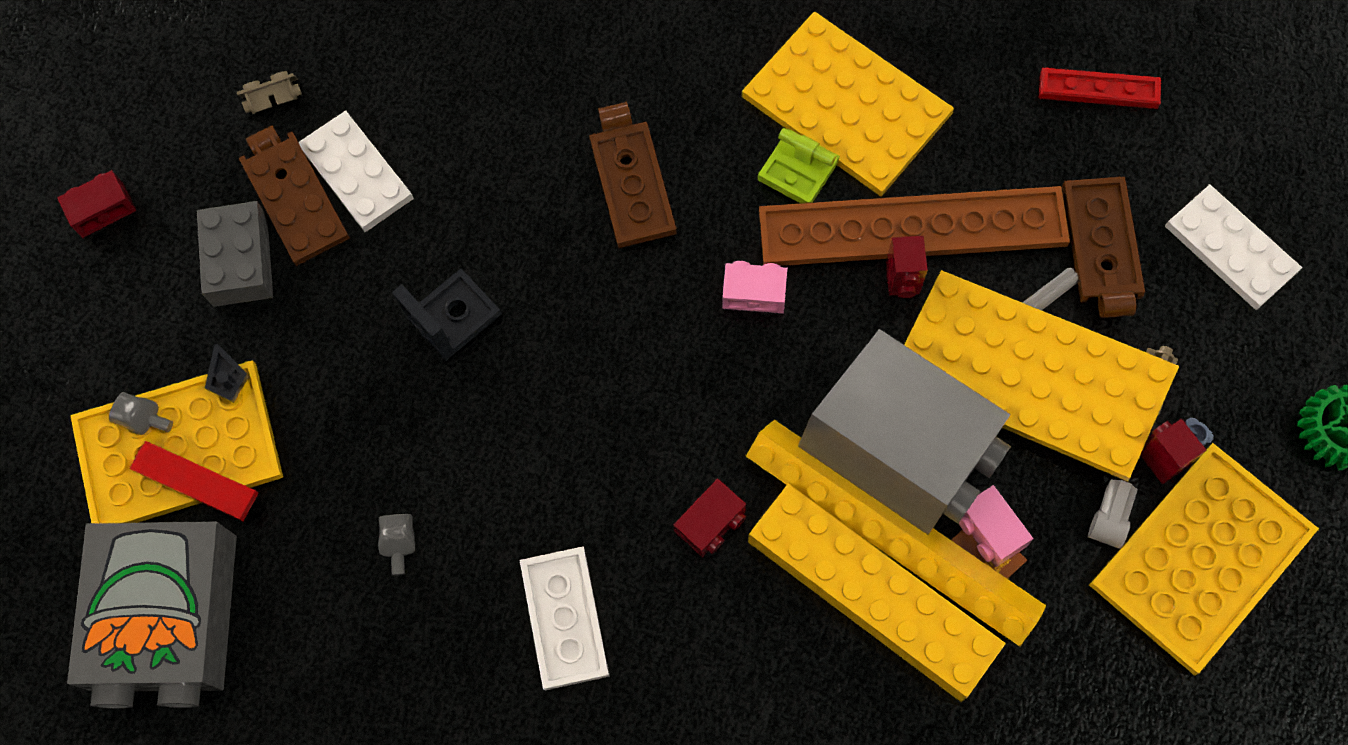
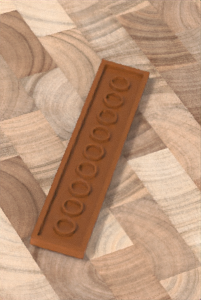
(947, 221)

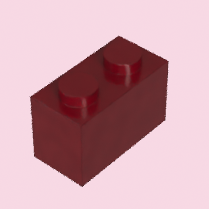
(96, 203)
(906, 266)
(1171, 450)
(711, 518)

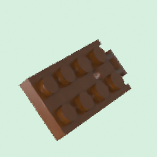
(635, 190)
(298, 201)
(1102, 232)

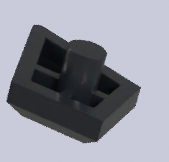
(225, 375)

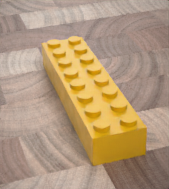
(876, 592)

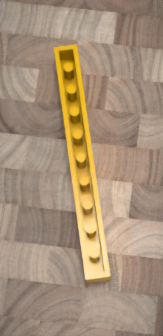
(928, 556)

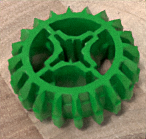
(1321, 436)

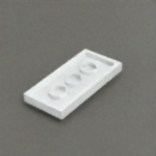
(355, 171)
(1233, 247)
(564, 618)

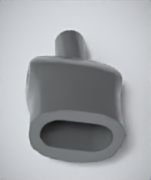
(137, 414)
(396, 539)

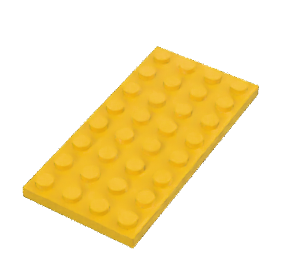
(1051, 375)

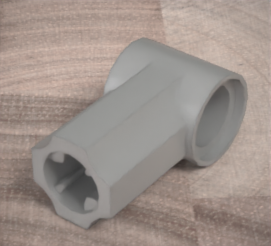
(1111, 521)

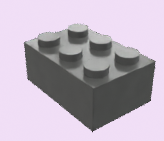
(234, 254)

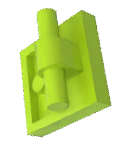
(798, 167)

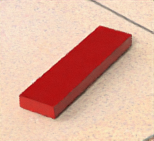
(1100, 88)
(194, 480)

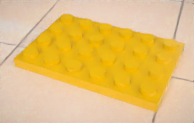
(848, 102)
(206, 430)
(1203, 558)

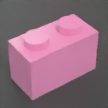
(754, 287)
(995, 527)

